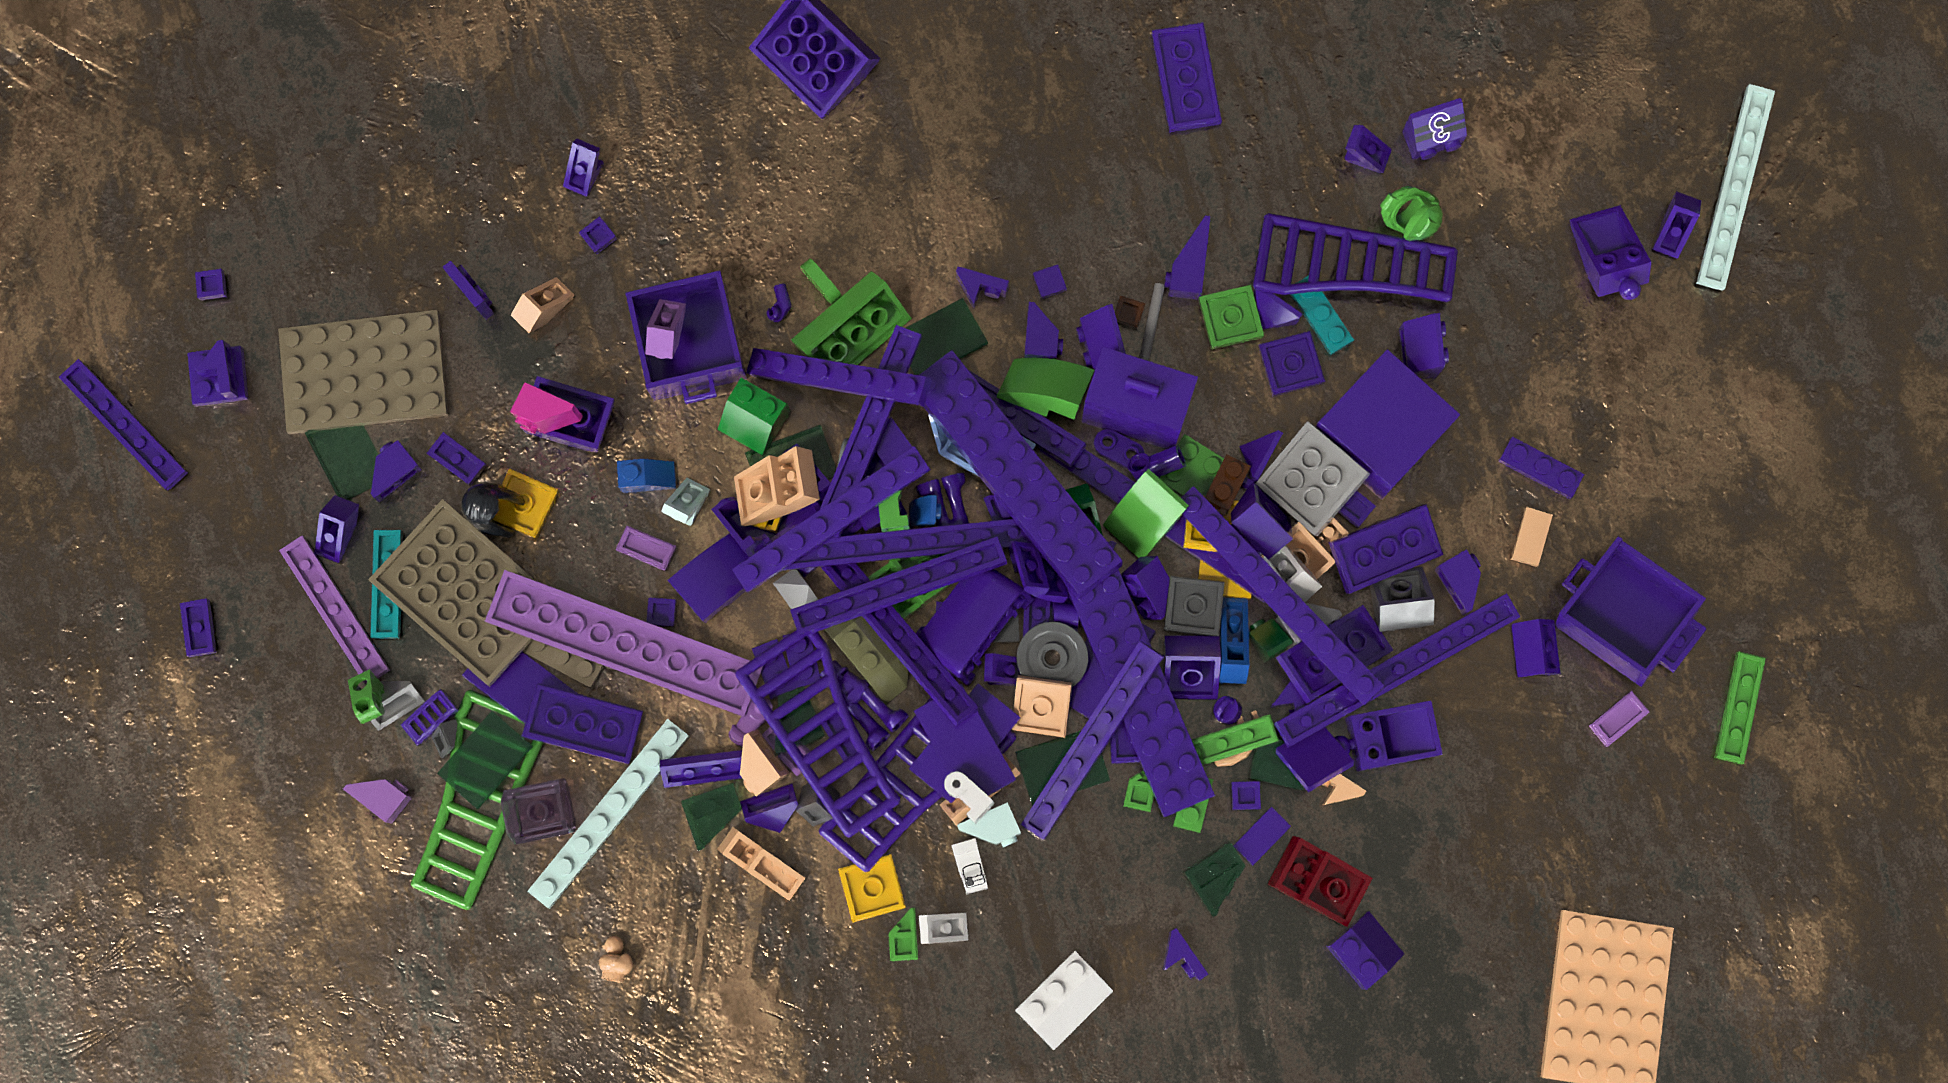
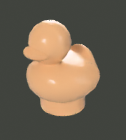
(612, 964)

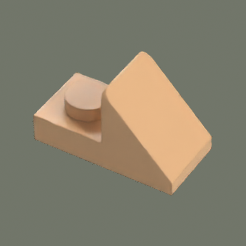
(1342, 790)

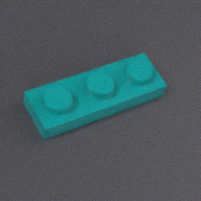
(1323, 319)

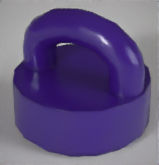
(1227, 710)

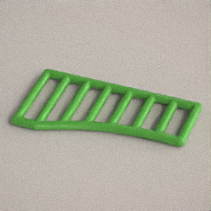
(448, 806)

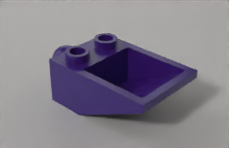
(1611, 253)
(1395, 734)

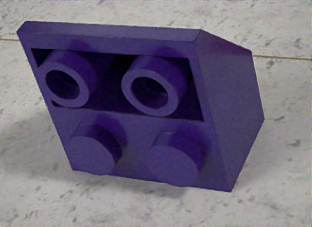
(1423, 345)

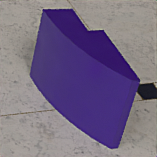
(708, 579)

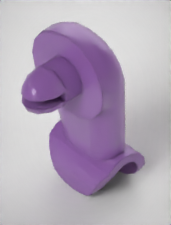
(751, 721)

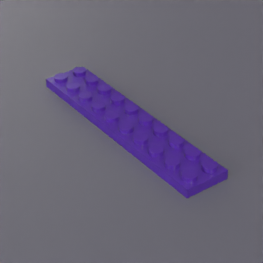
(1154, 717)

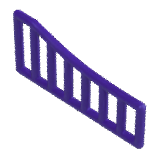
(1340, 282)
(850, 731)
(901, 824)

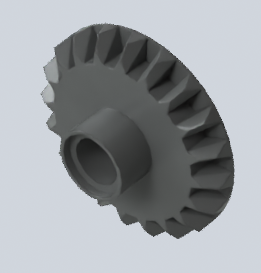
(1056, 637)

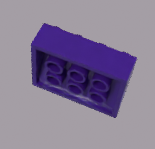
(814, 53)

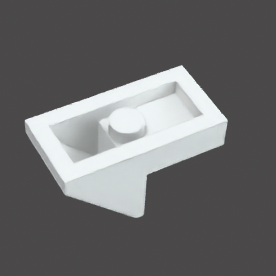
(943, 928)

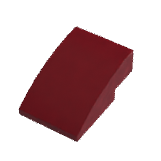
(1320, 881)

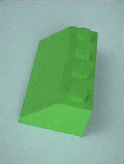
(854, 323)

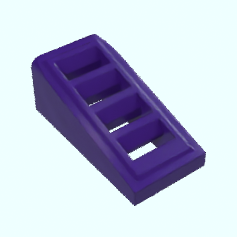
(439, 696)

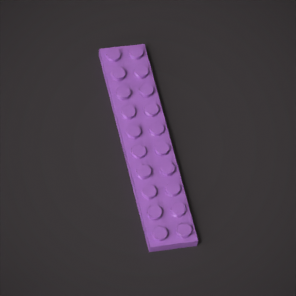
(620, 642)

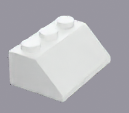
(1064, 1000)

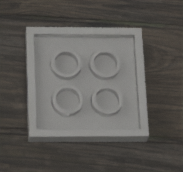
(1312, 478)

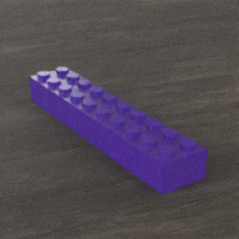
(1018, 477)

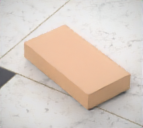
(1531, 537)

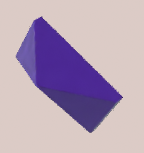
(1274, 311)
(1258, 453)
(771, 808)

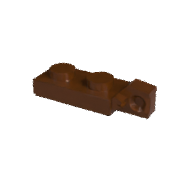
(1227, 484)

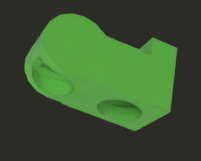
(890, 515)
(366, 701)

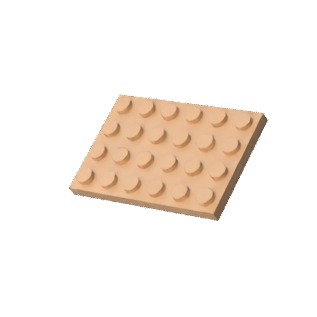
(1606, 1000)

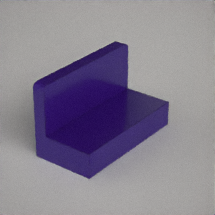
(1535, 648)

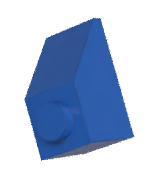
(645, 475)

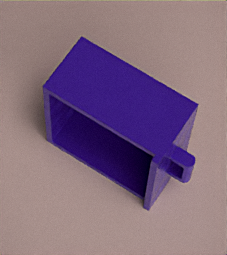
(707, 344)
(1138, 398)
(1387, 422)
(1628, 610)

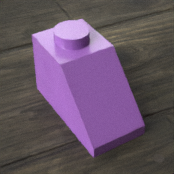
(665, 329)
(381, 797)

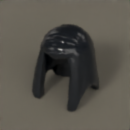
(481, 505)

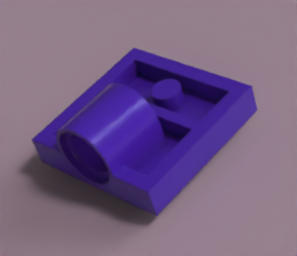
(1048, 611)

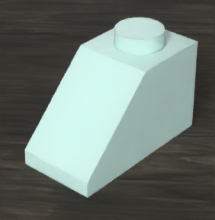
(994, 827)

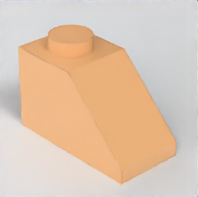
(541, 304)
(759, 764)

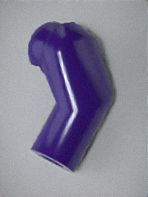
(781, 306)

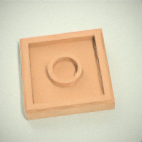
(1042, 705)

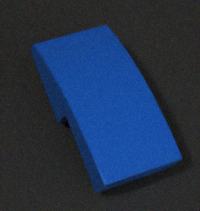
(924, 512)

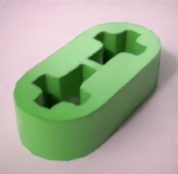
(820, 281)

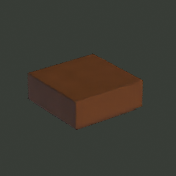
(1129, 312)

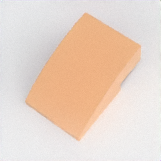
(776, 486)
(1315, 550)

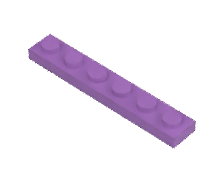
(333, 608)

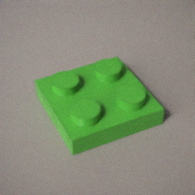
(1231, 317)
(1199, 471)

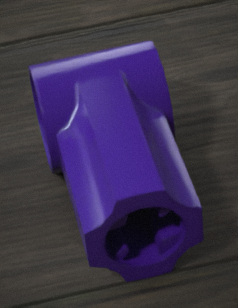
(1159, 463)

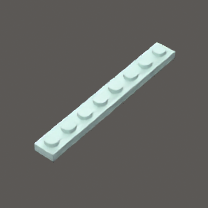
(1735, 187)
(607, 814)

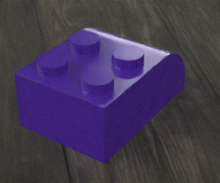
(595, 411)

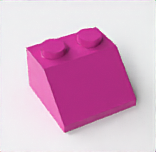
(543, 411)

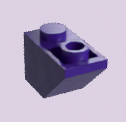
(1148, 586)

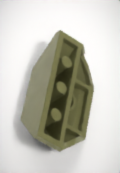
(870, 657)

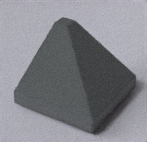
(445, 737)

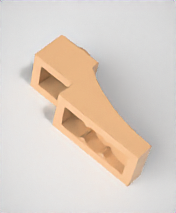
(760, 863)

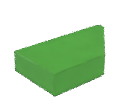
(1139, 793)
(904, 938)

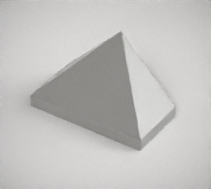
(794, 589)
(397, 700)

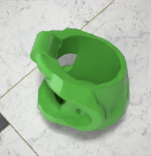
(1419, 219)

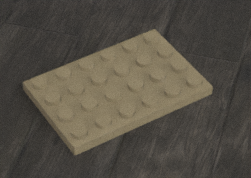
(363, 372)
(447, 583)

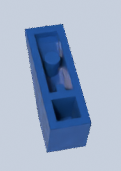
(1234, 641)

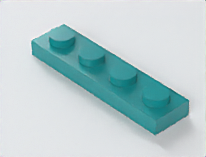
(384, 612)

